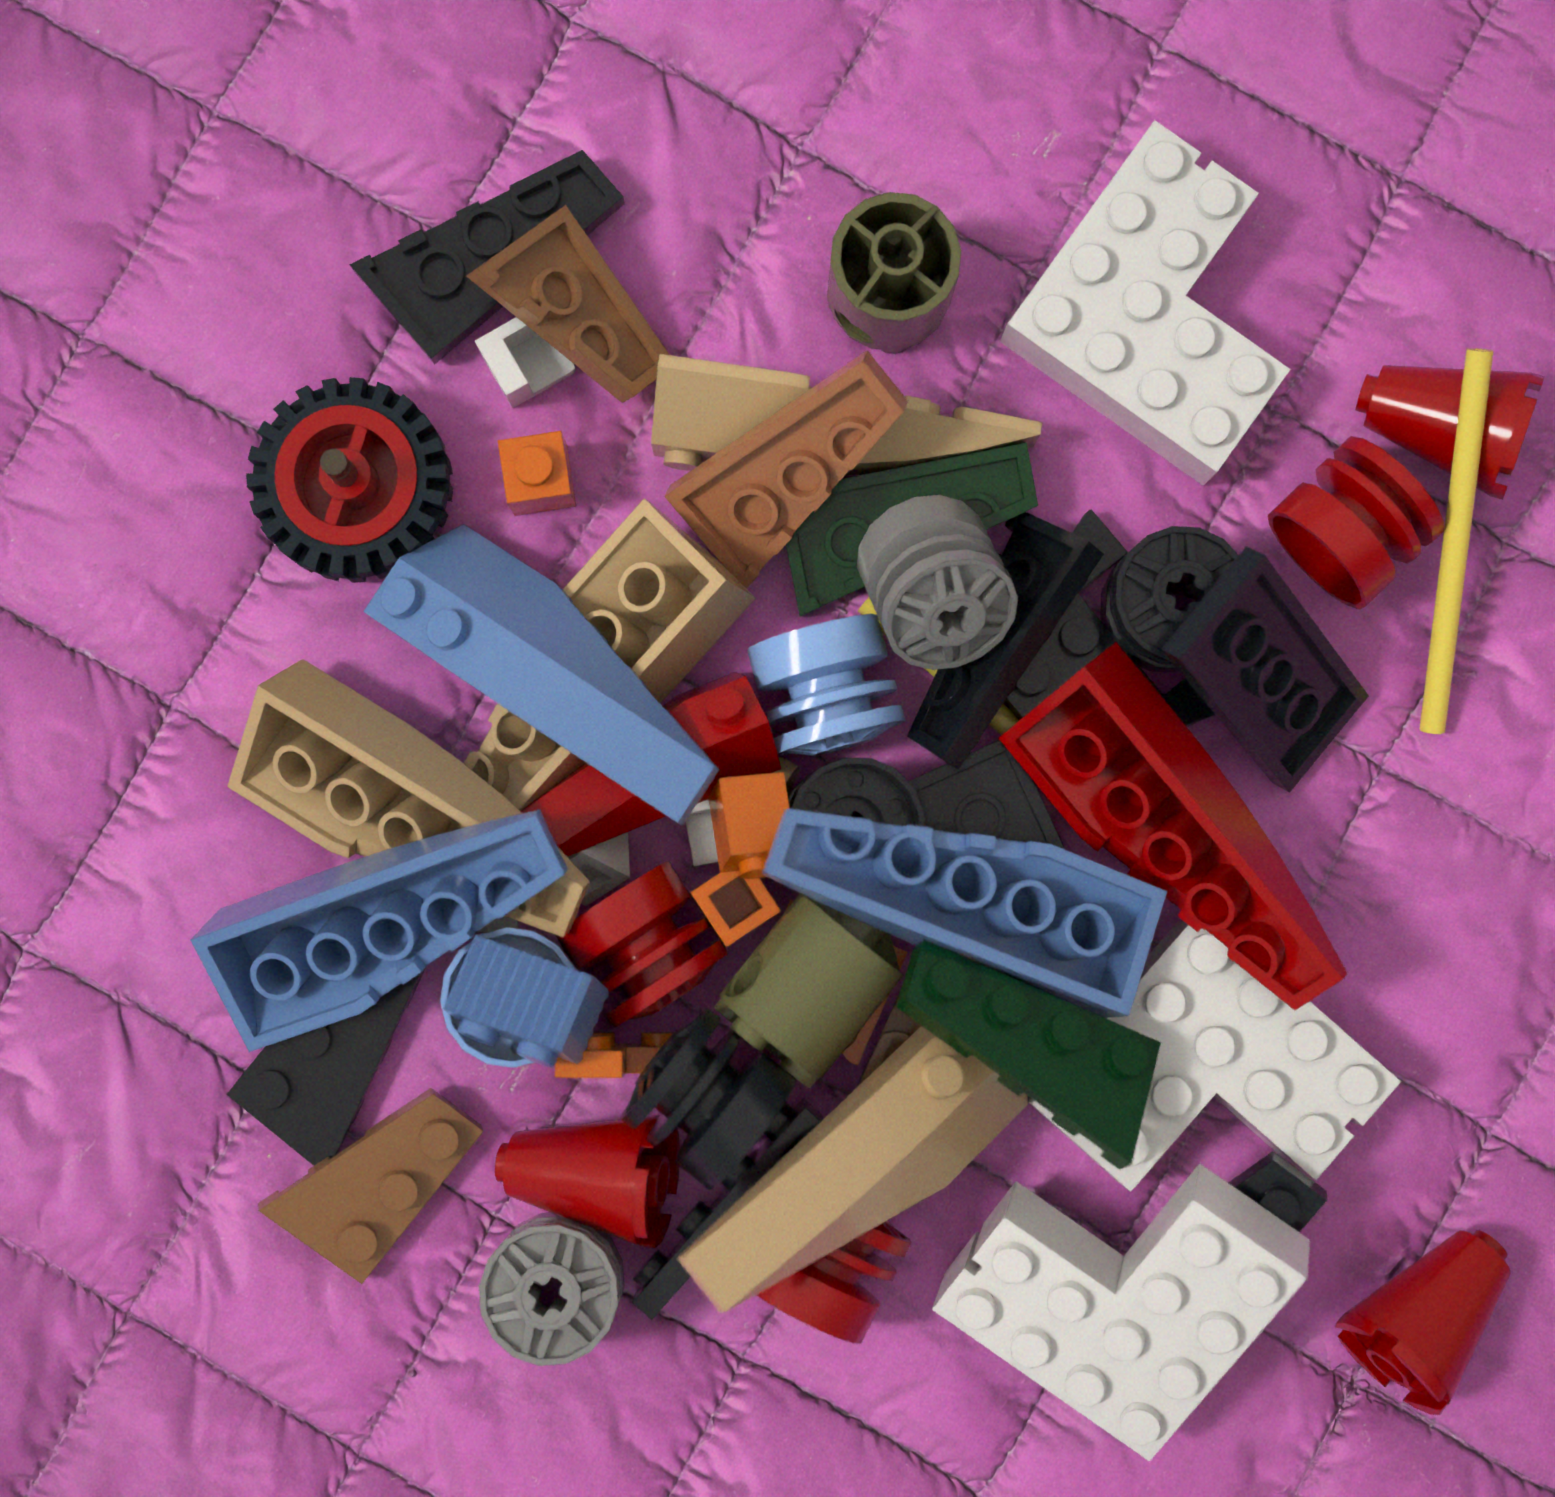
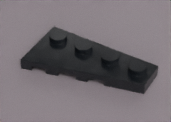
(426, 274)
(318, 1080)

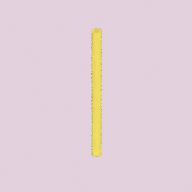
(1456, 539)

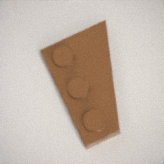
(575, 303)
(373, 1189)

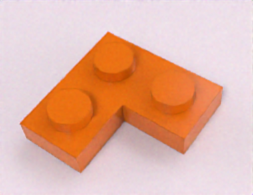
(612, 1060)

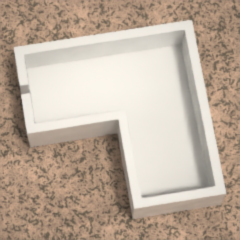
(1117, 315)
(1234, 1040)
(1132, 1333)

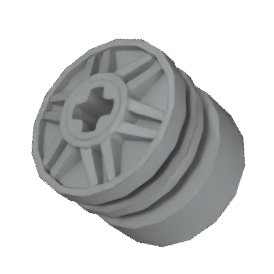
(936, 582)
(591, 1284)

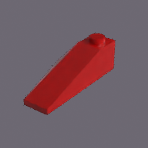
(717, 715)

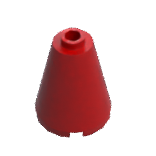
(1421, 411)
(595, 1176)
(1429, 1319)

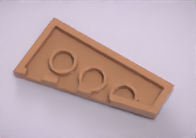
(783, 469)

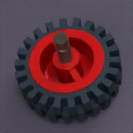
(349, 479)

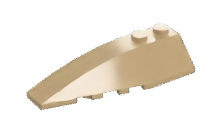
(713, 403)
(659, 609)
(369, 780)
(865, 1162)

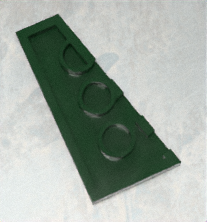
(826, 544)
(1055, 1052)

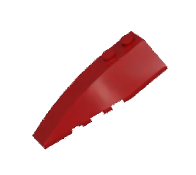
(1160, 804)

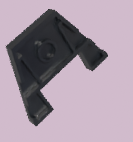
(1083, 636)

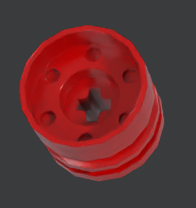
(1356, 522)
(643, 944)
(828, 1290)

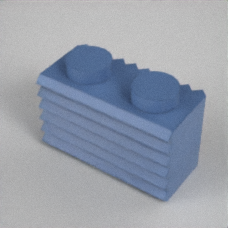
(525, 1001)

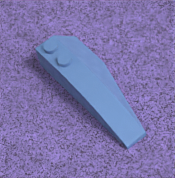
(541, 661)
(989, 899)
(366, 926)

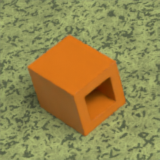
(537, 473)
(746, 820)
(734, 905)

